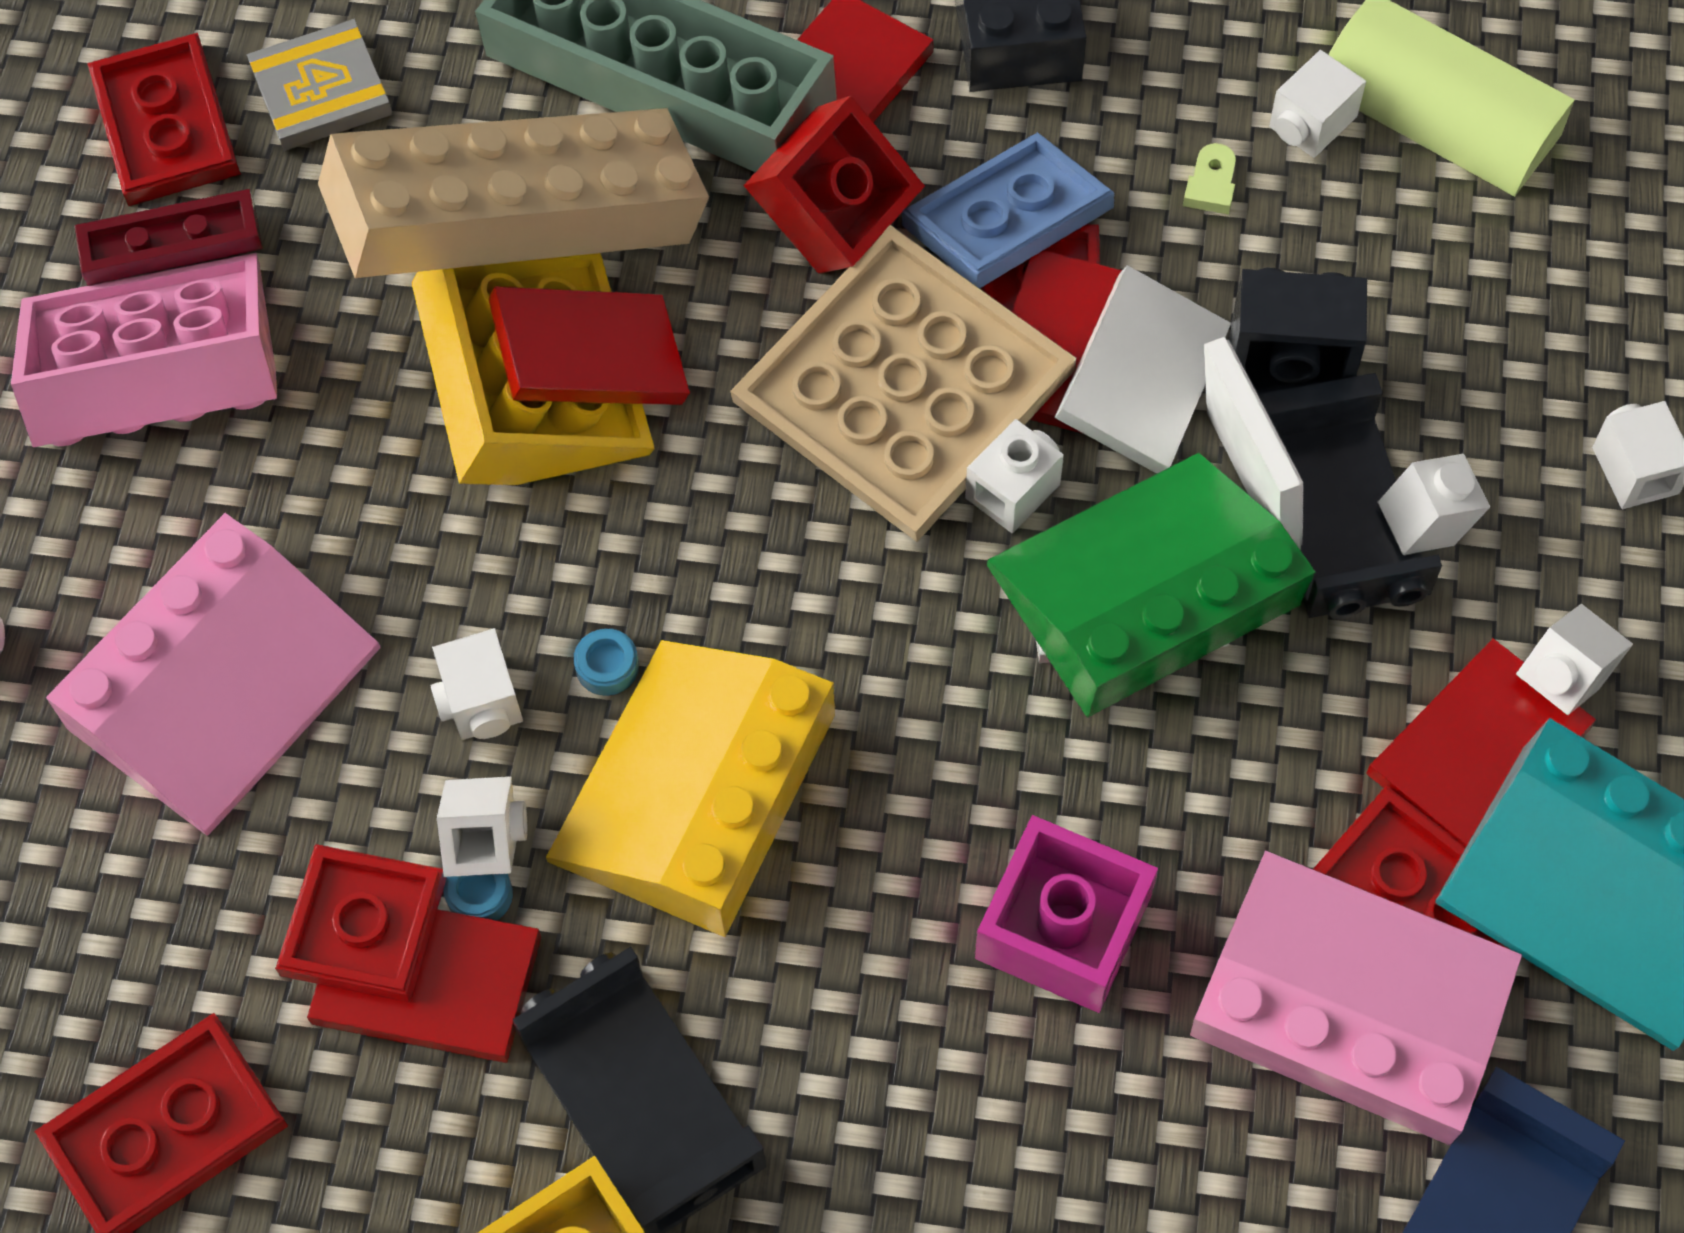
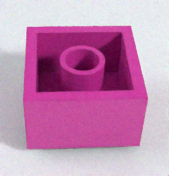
(1065, 913)

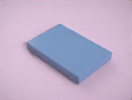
(1007, 210)

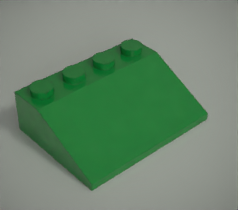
(1152, 580)

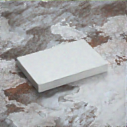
(1142, 371)
(1252, 438)

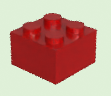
(834, 185)

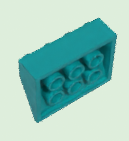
(1584, 878)

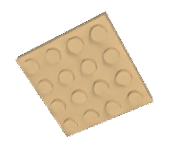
(902, 381)

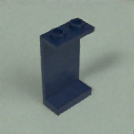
(1516, 1166)

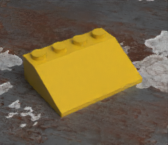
(487, 430)
(696, 781)

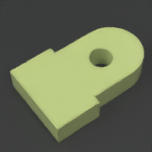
(1212, 188)

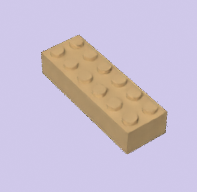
(510, 191)

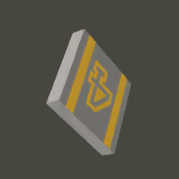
(319, 84)

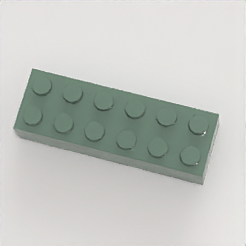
(718, 74)

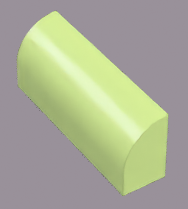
(1451, 94)

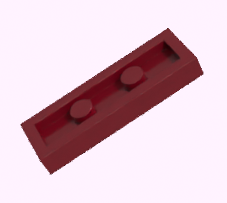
(168, 237)

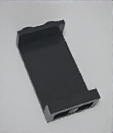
(1344, 474)
(637, 1093)

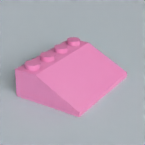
(143, 351)
(213, 674)
(1358, 997)

